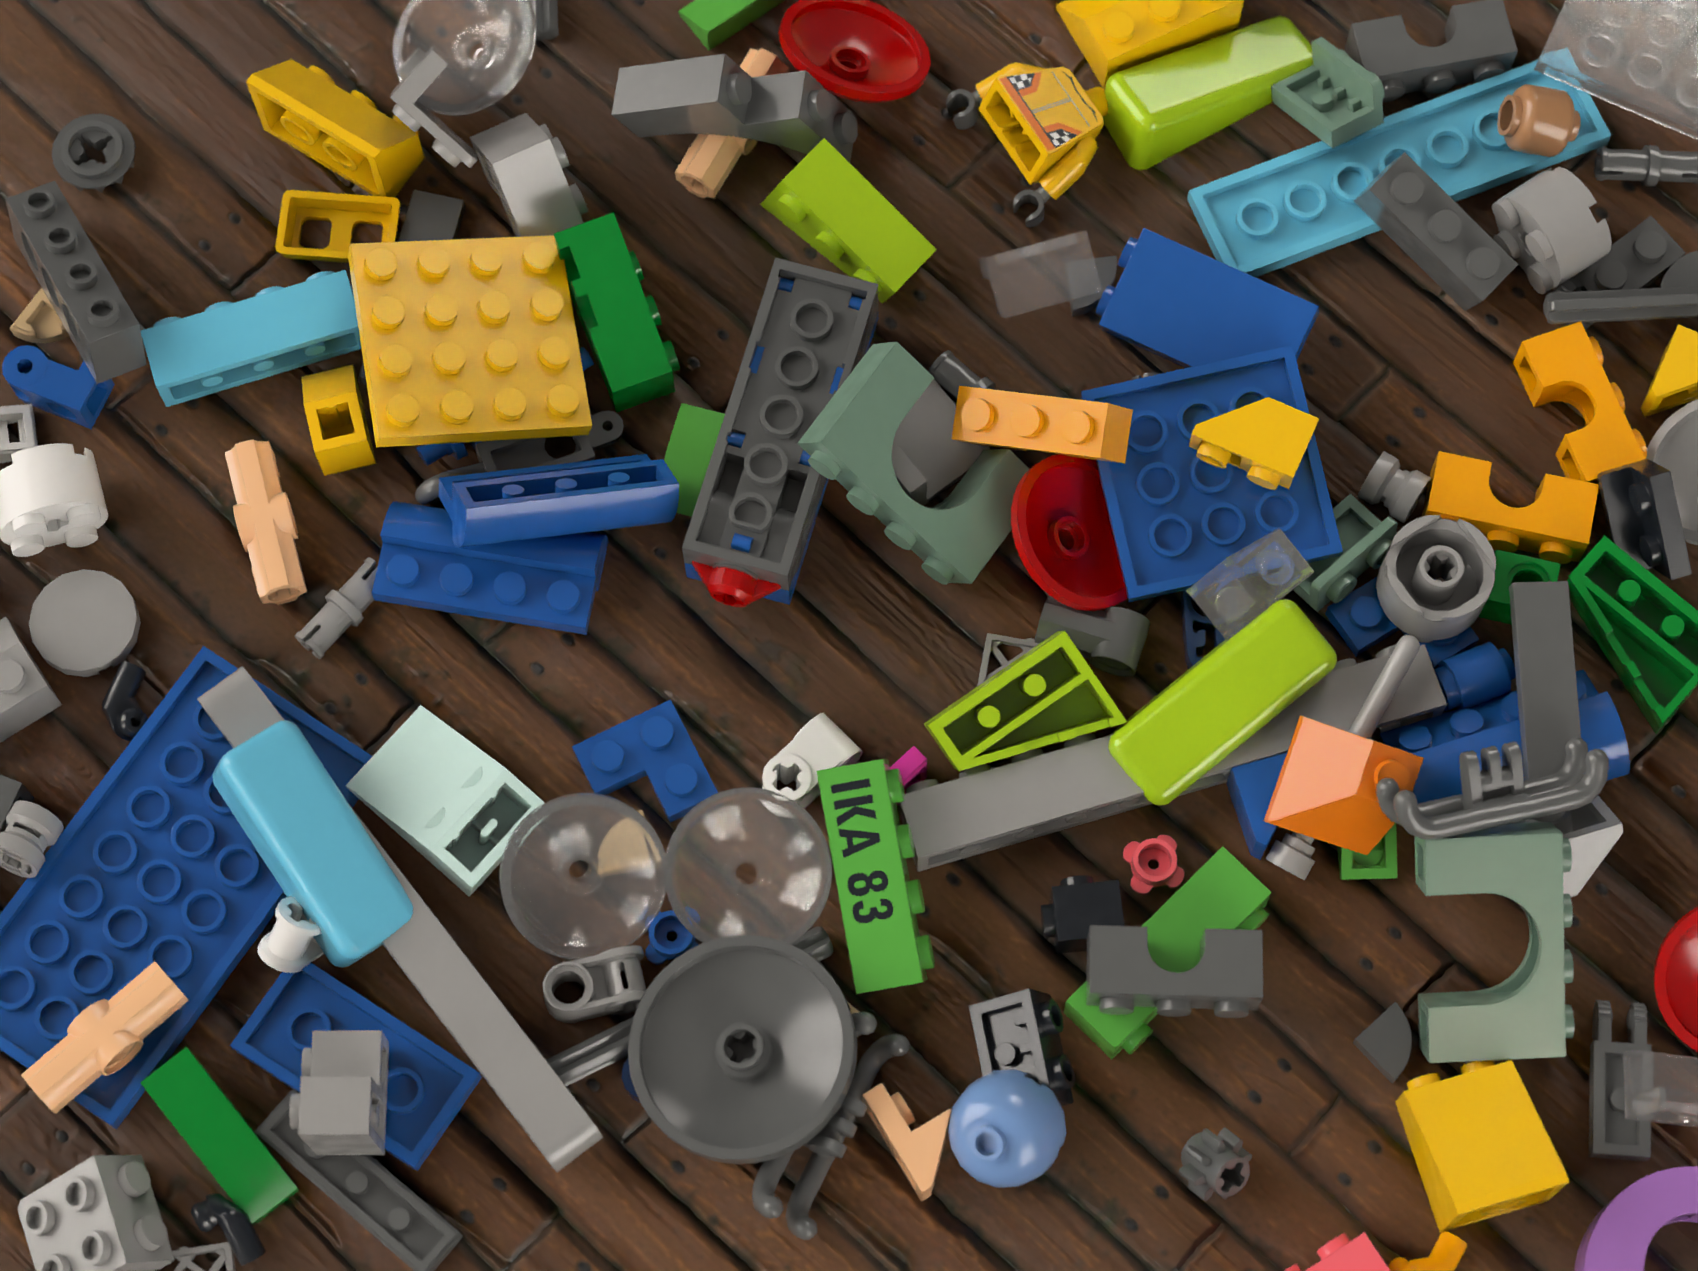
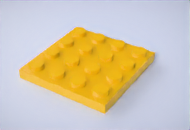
(468, 340)

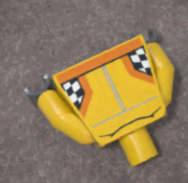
(1042, 124)

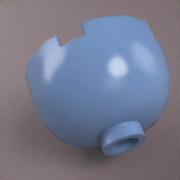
(1006, 1129)

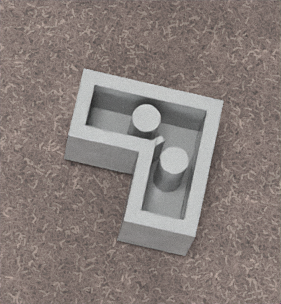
(527, 174)
(343, 1093)

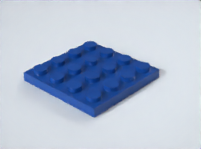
(1184, 516)

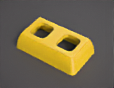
(342, 211)

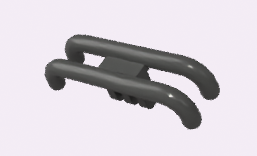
(1498, 792)
(829, 1141)

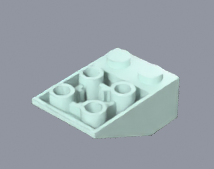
(445, 798)

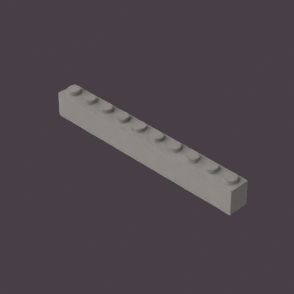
(1086, 783)

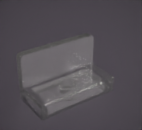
(1042, 274)
(1661, 1088)

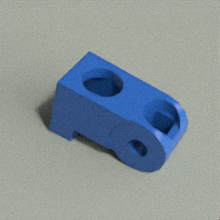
(54, 386)

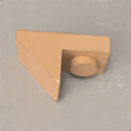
(915, 1151)

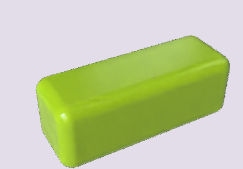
(1200, 89)
(1221, 701)

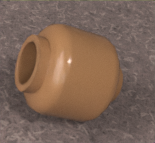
(1538, 120)

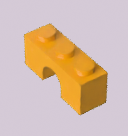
(1569, 369)
(1042, 424)
(1552, 526)

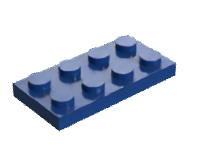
(423, 1079)

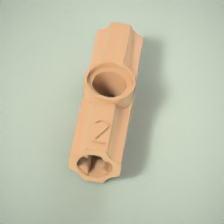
(714, 156)
(265, 522)
(104, 1037)

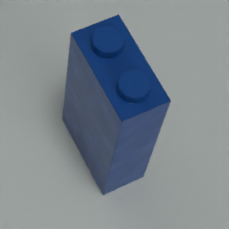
(1197, 306)

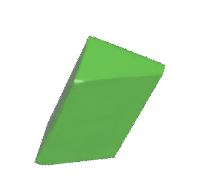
(720, 19)

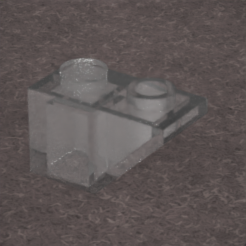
(1249, 582)

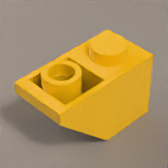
(337, 420)
(1259, 438)

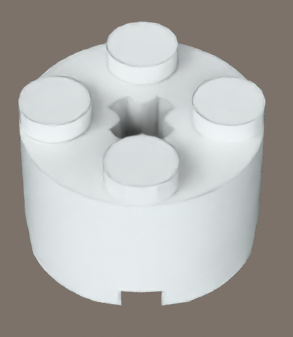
(50, 499)

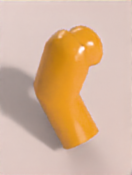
(1443, 1256)

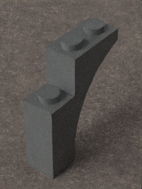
(722, 99)

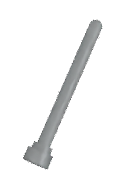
(1296, 850)

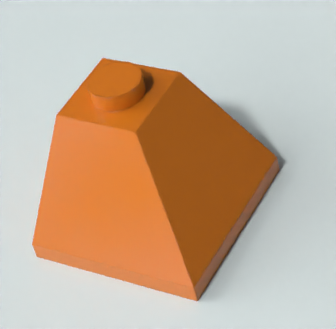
(1332, 784)

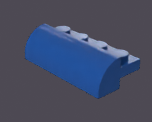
(559, 499)
(518, 582)
(1492, 724)

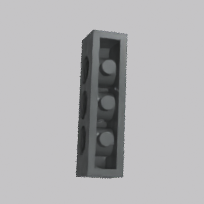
(76, 282)

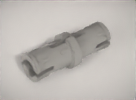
(340, 611)

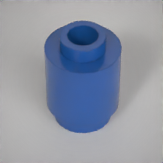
(1475, 676)

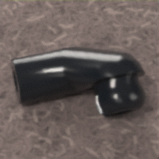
(120, 702)
(234, 1223)

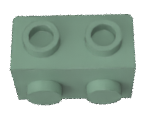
(1332, 96)
(1363, 545)

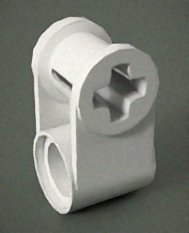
(814, 748)
(291, 941)

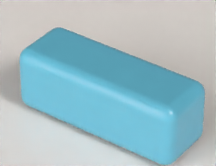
(312, 842)

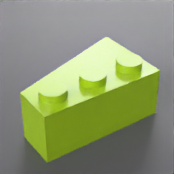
(848, 221)
(1025, 706)

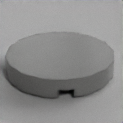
(84, 622)

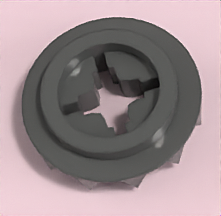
(97, 132)

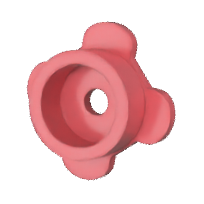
(1161, 850)

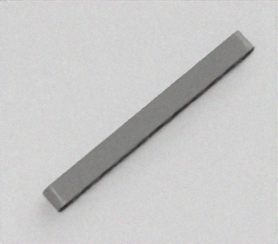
(446, 977)

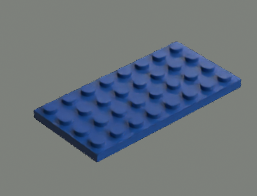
(145, 878)

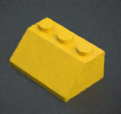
(1132, 32)
(336, 127)

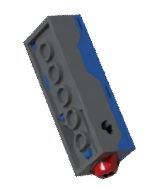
(759, 486)

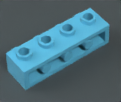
(252, 337)

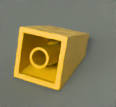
(1479, 1144)

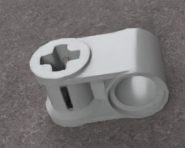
(601, 982)

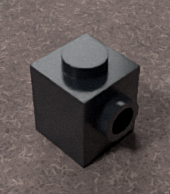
(1076, 907)

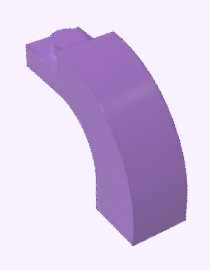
(1627, 1223)

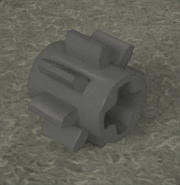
(1215, 1164)

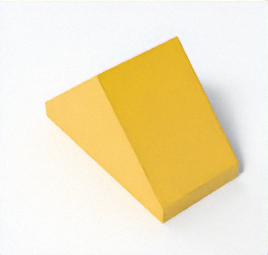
(1676, 374)

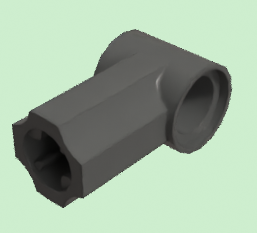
(1108, 637)

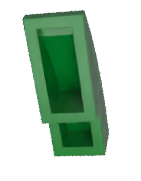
(219, 1135)

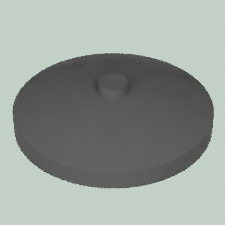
(742, 1049)

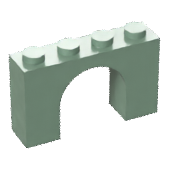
(855, 444)
(1528, 1010)

